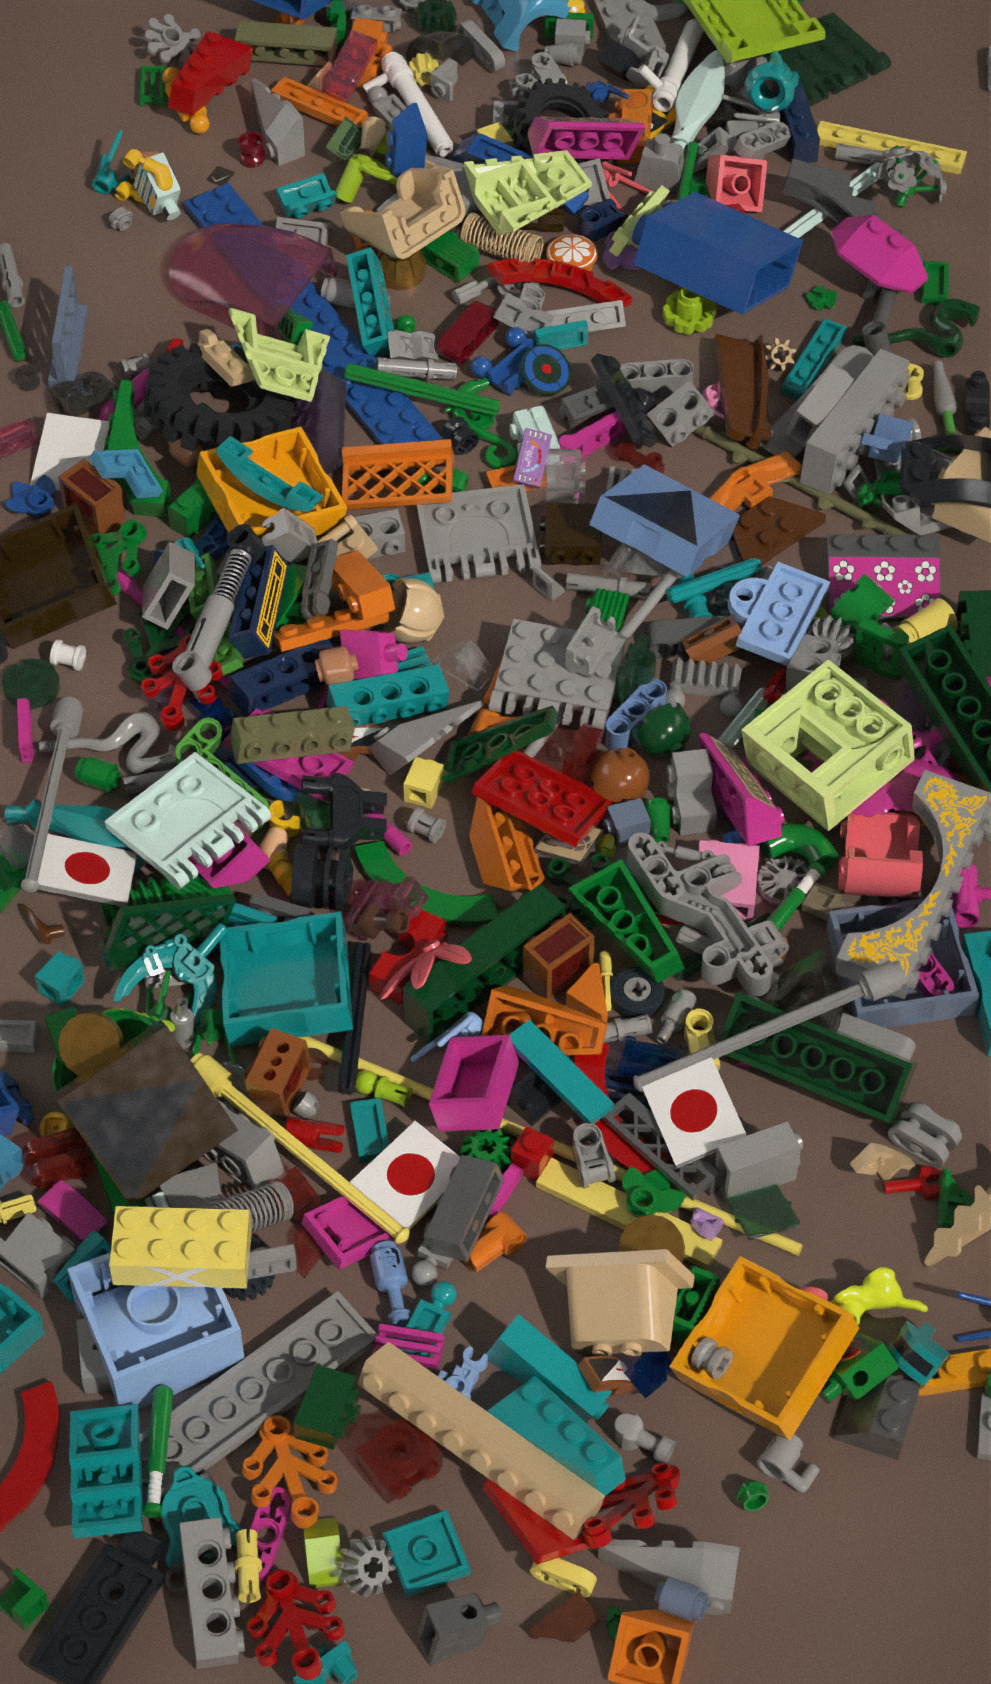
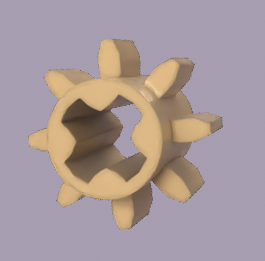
(784, 358)

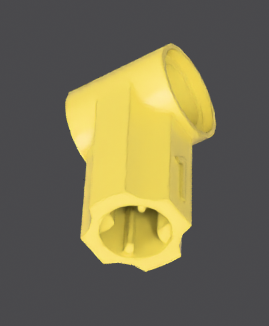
(700, 1039)

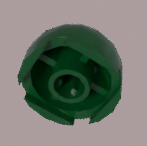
(663, 731)

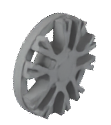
(783, 880)

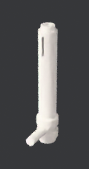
(401, 78)
(668, 86)

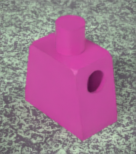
(374, 651)

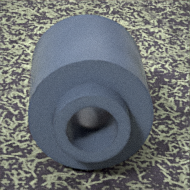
(681, 1600)

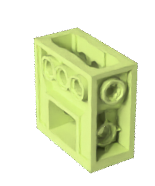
(840, 725)

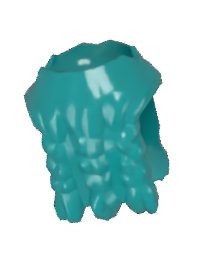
(772, 70)

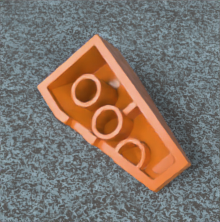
(567, 1028)

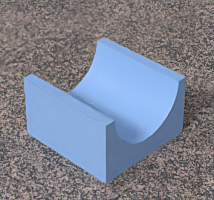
(155, 1332)

